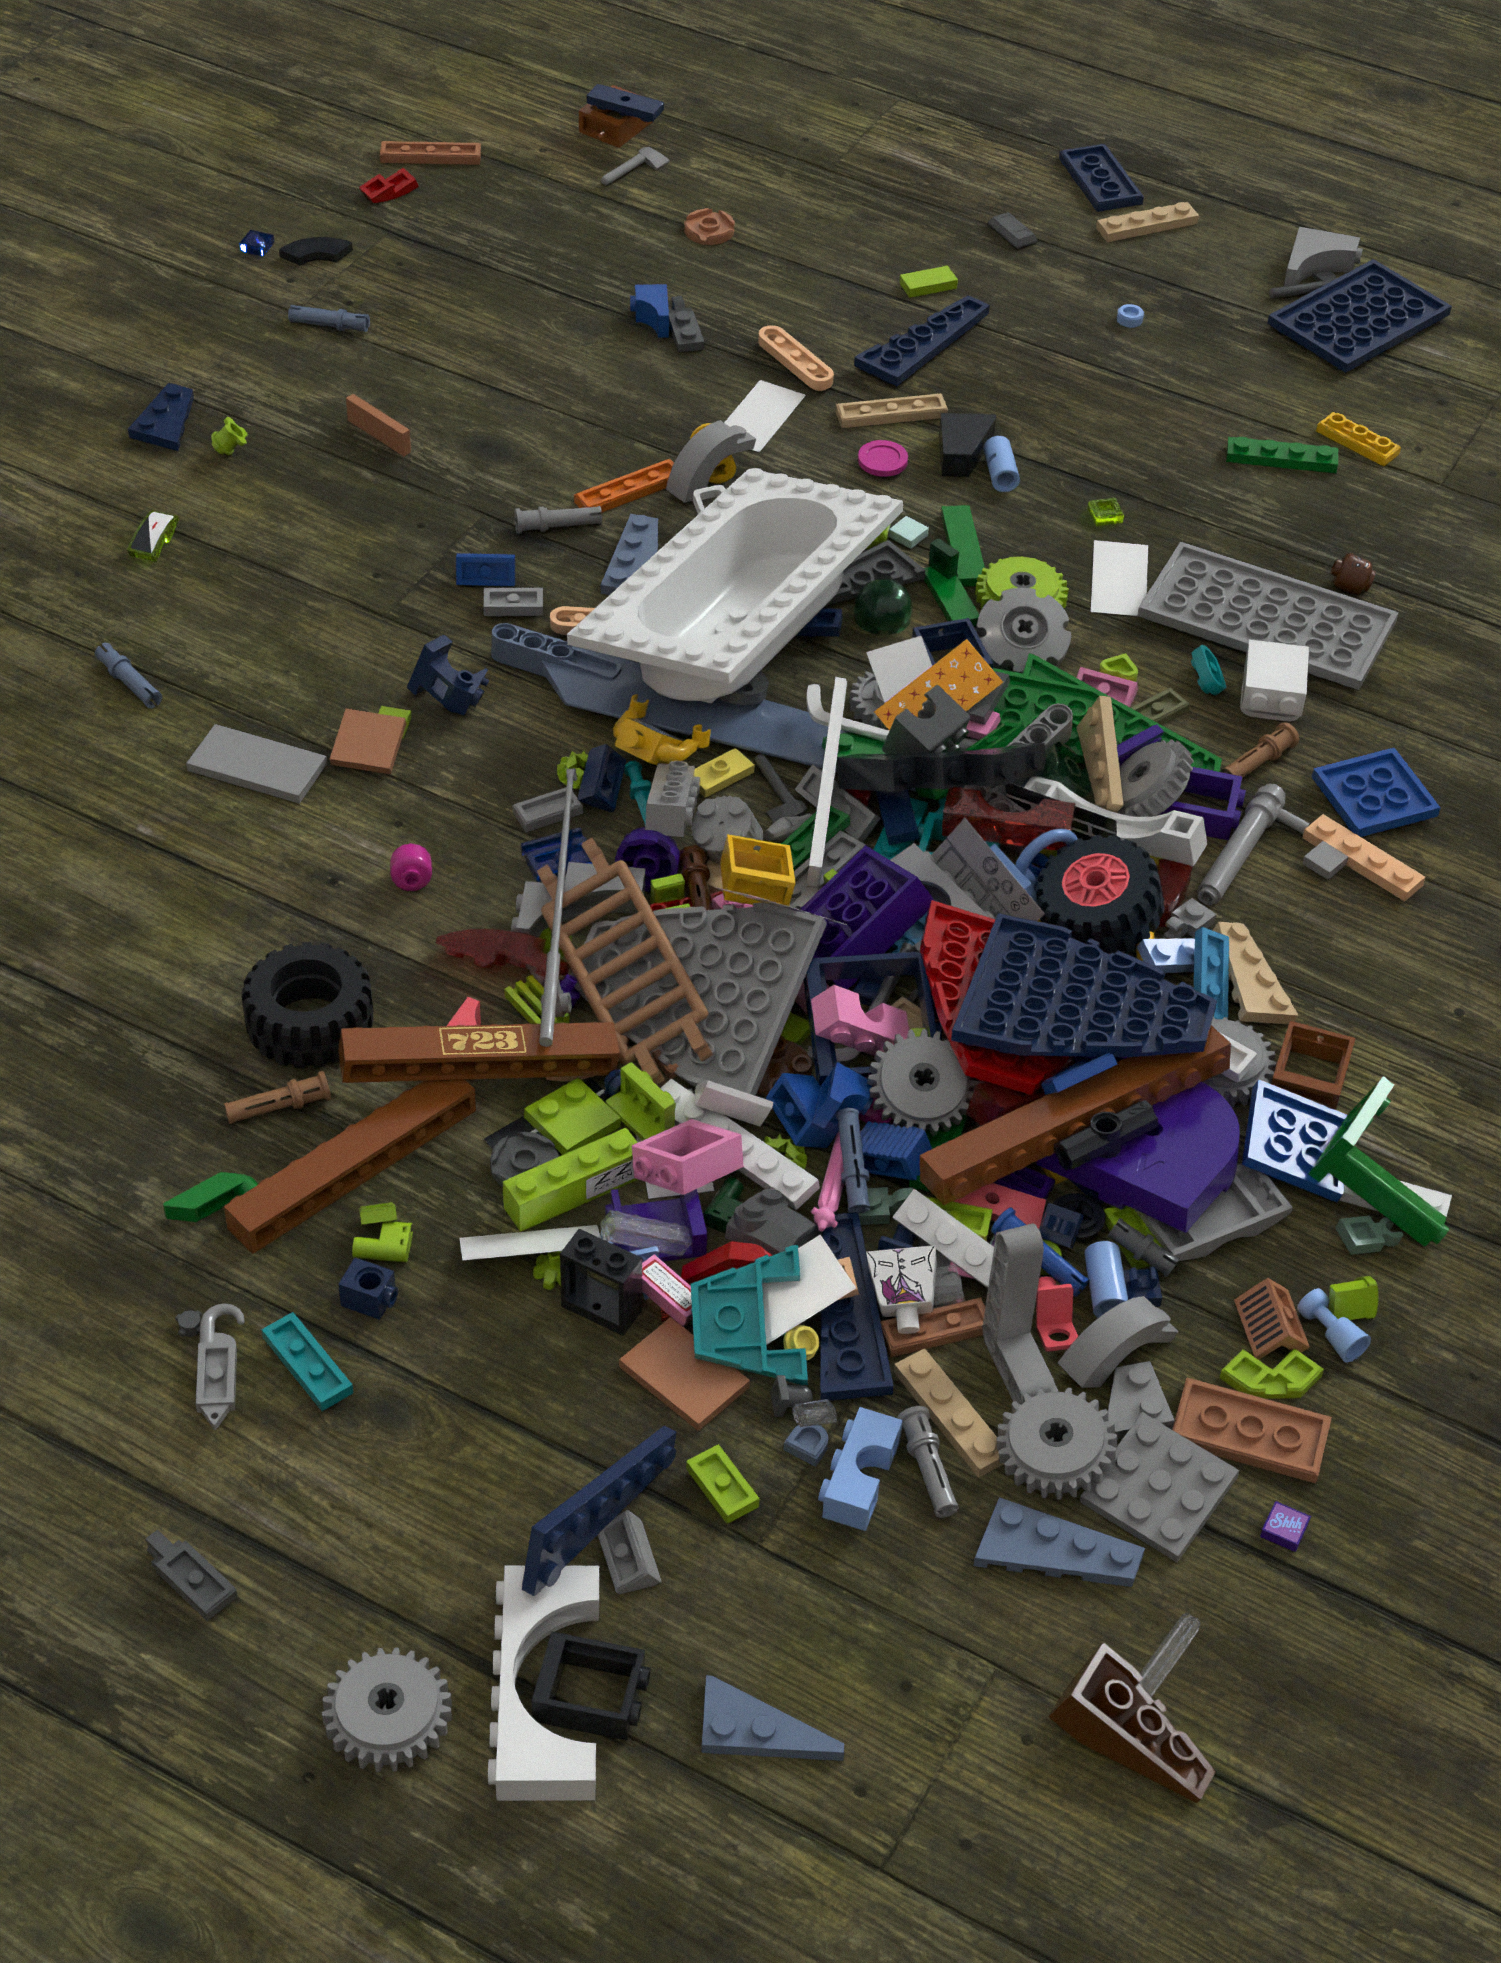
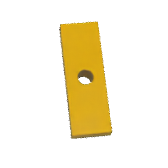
(1358, 438)

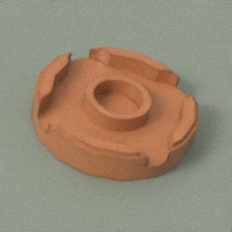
(709, 227)

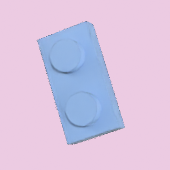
(1168, 954)

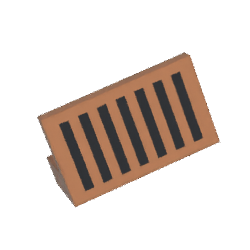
(1270, 1319)

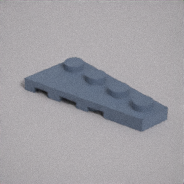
(634, 549)
(1041, 1542)

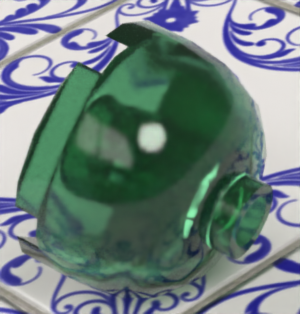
(883, 606)
(1062, 767)

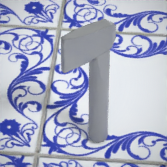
(646, 154)

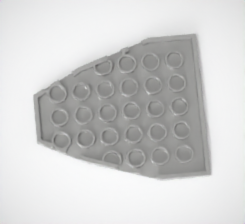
(745, 972)

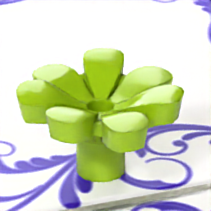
(548, 1268)

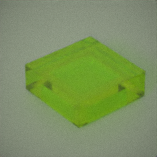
(1105, 511)

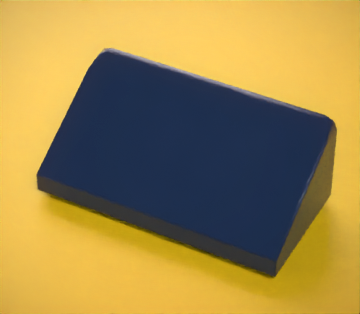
(602, 778)

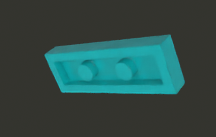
(307, 1361)

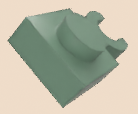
(1365, 1236)

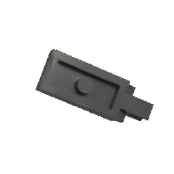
(684, 327)
(190, 1575)

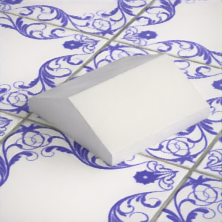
(732, 1102)

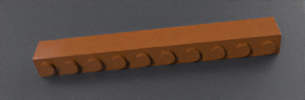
(1032, 1130)

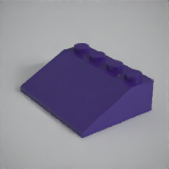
(874, 901)

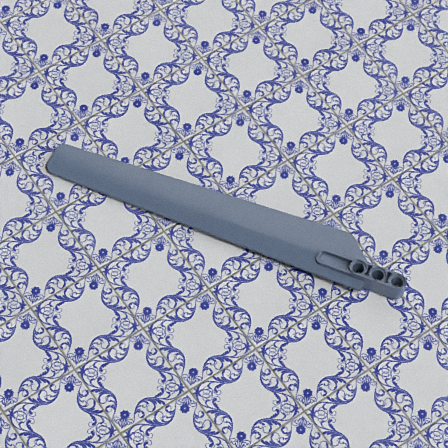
(607, 683)

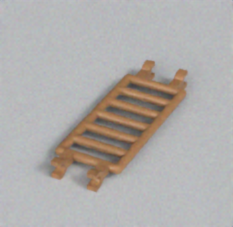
(658, 940)

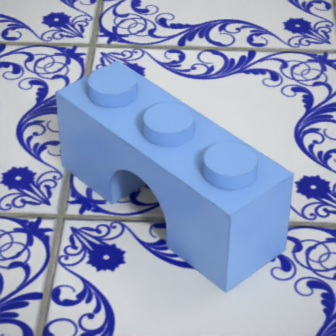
(869, 1443)

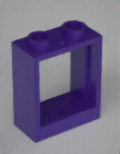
(1216, 785)

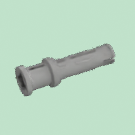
(543, 518)
(924, 1446)

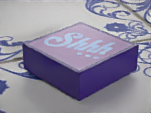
(1285, 1526)

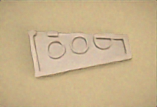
(1100, 754)

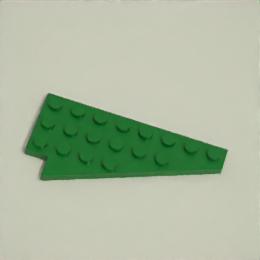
(1047, 685)

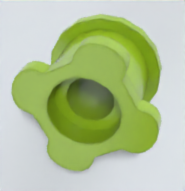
(228, 437)

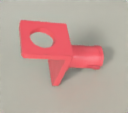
(1054, 1313)

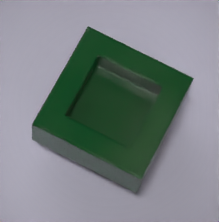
(943, 558)

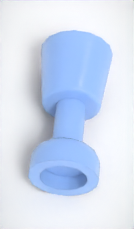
(1341, 1333)

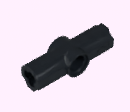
(1105, 1135)

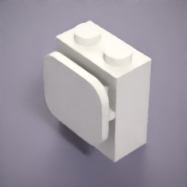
(1274, 680)

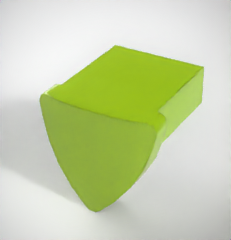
(1354, 1298)

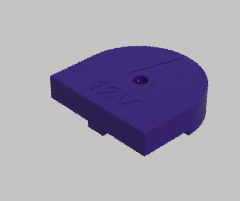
(1172, 1168)

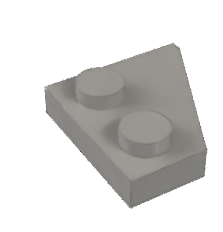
(1137, 1391)

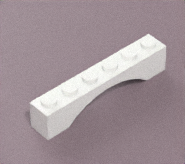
(1167, 836)

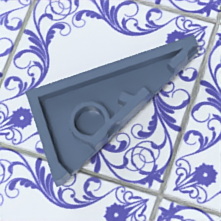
(746, 1726)

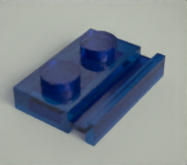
(547, 851)

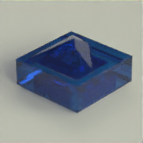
(256, 243)

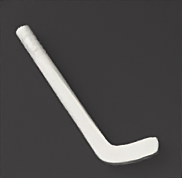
(822, 717)

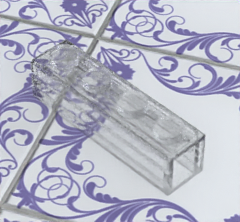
(645, 1233)

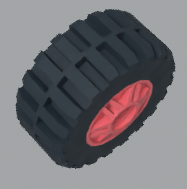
(1102, 892)

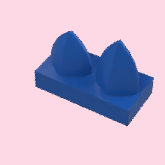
(485, 569)

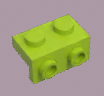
(642, 1103)

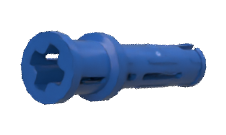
(1051, 1261)

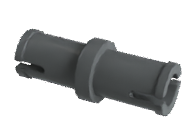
(1143, 1247)

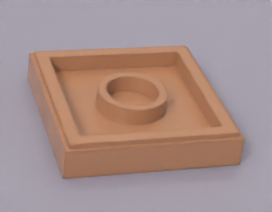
(368, 741)

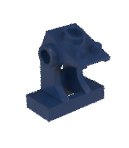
(433, 668)

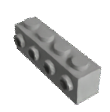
(672, 798)

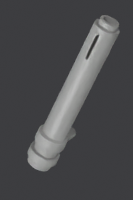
(1259, 814)

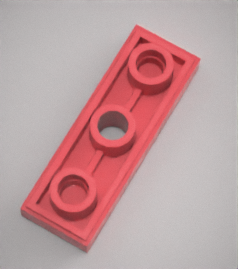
(1000, 1198)

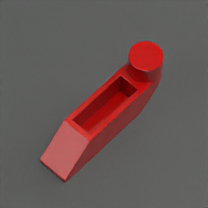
(721, 1259)

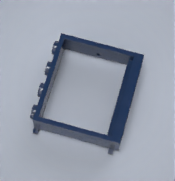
(863, 967)

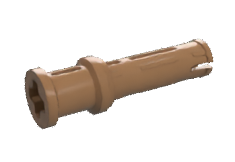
(1268, 748)
(236, 1110)

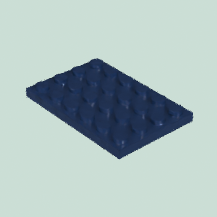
(1359, 315)

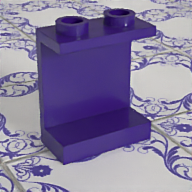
(683, 1211)

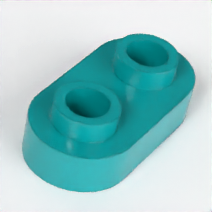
(1209, 670)

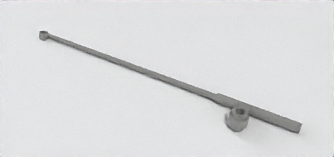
(554, 1001)

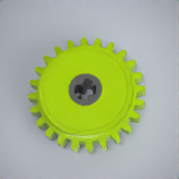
(1020, 573)

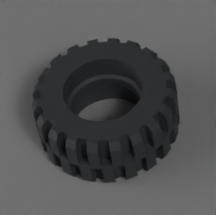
(298, 975)

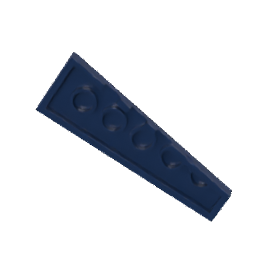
(922, 342)
(852, 1337)
(586, 1513)

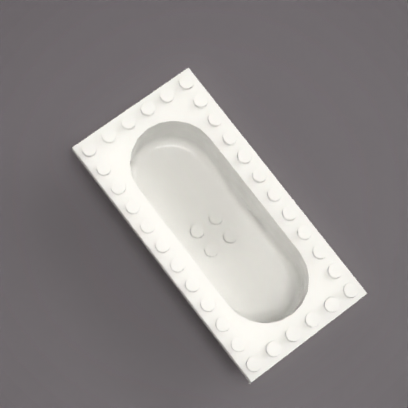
(735, 583)

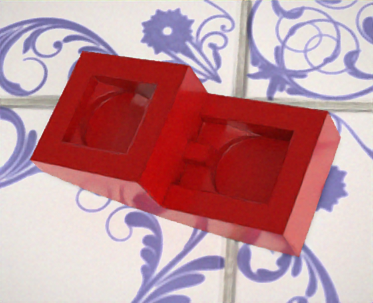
(395, 186)

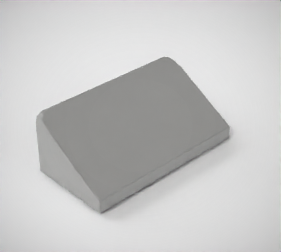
(628, 1554)

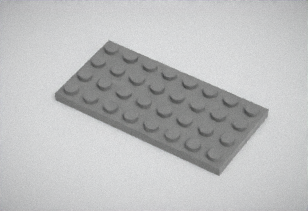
(1242, 602)

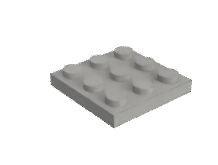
(1160, 1487)

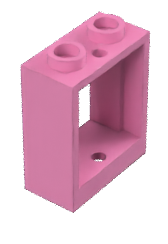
(687, 1156)

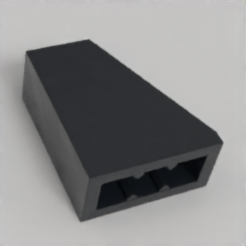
(963, 441)

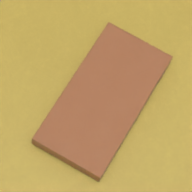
(1253, 1429)

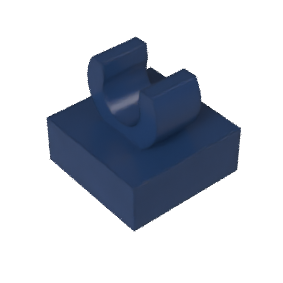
(1060, 1225)
(1143, 1283)

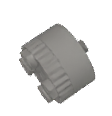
(723, 817)

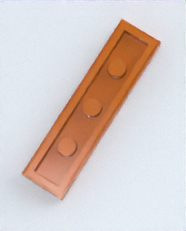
(626, 487)

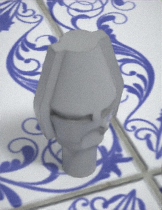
(784, 827)

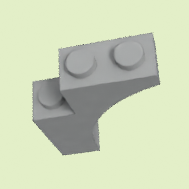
(536, 895)

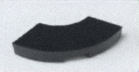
(315, 249)

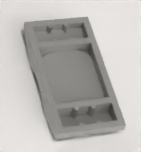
(1242, 1211)

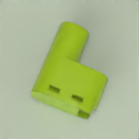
(391, 1246)

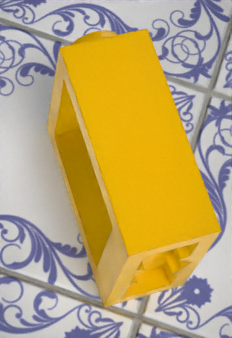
(744, 869)

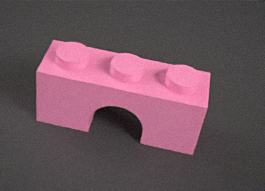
(842, 1020)

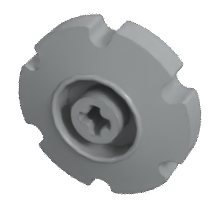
(1023, 626)

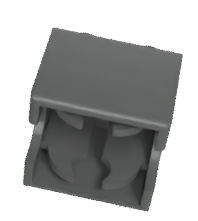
(935, 730)

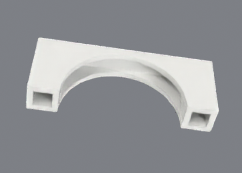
(530, 1758)

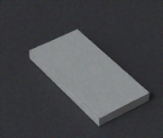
(257, 763)

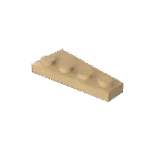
(1253, 980)

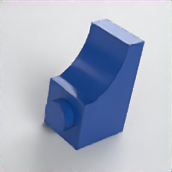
(651, 307)
(839, 1091)

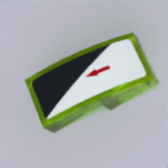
(151, 535)

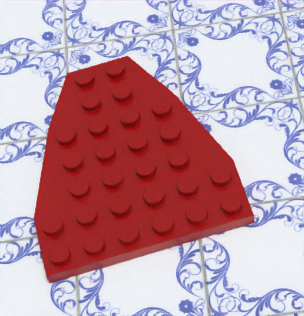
(950, 954)

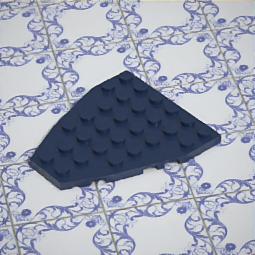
(1069, 998)

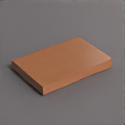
(687, 1385)

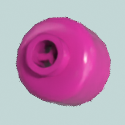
(411, 867)

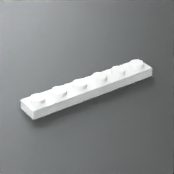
(760, 1160)

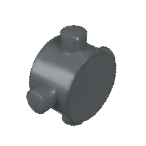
(189, 1323)

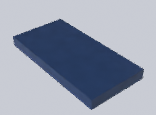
(1101, 177)

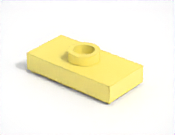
(723, 772)

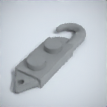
(216, 1366)

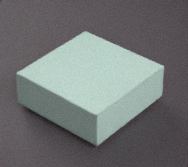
(908, 532)

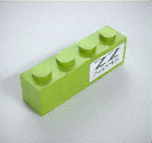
(570, 1180)

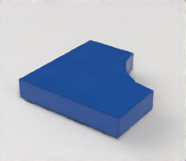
(1078, 1072)

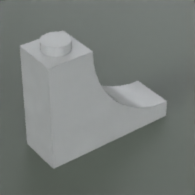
(1321, 252)

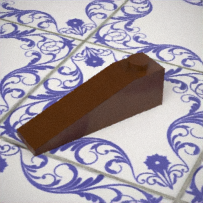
(1120, 1720)

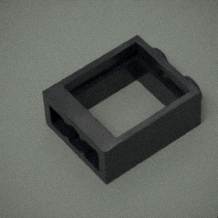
(581, 1293)
(594, 1655)

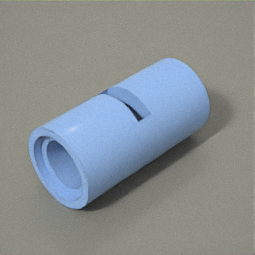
(1001, 464)
(1105, 1276)

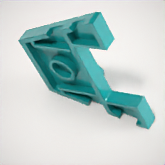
(732, 1319)

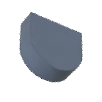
(807, 1443)

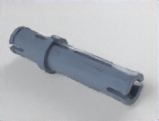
(338, 319)
(122, 669)
(854, 1172)

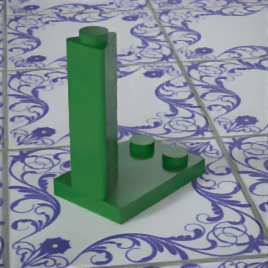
(1370, 1179)

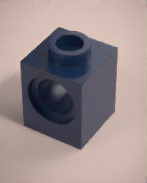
(368, 1288)

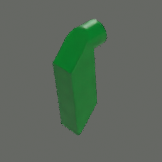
(207, 1196)

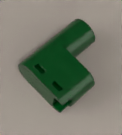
(723, 1205)

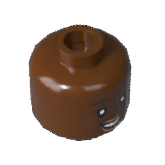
(1352, 574)

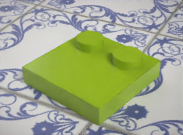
(572, 1116)

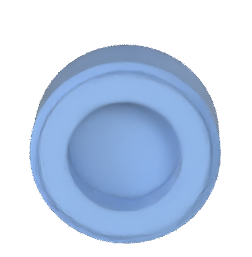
(1130, 315)

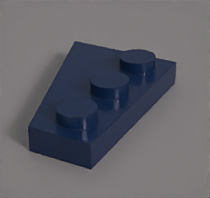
(164, 418)

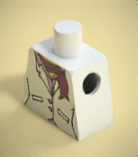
(904, 1283)

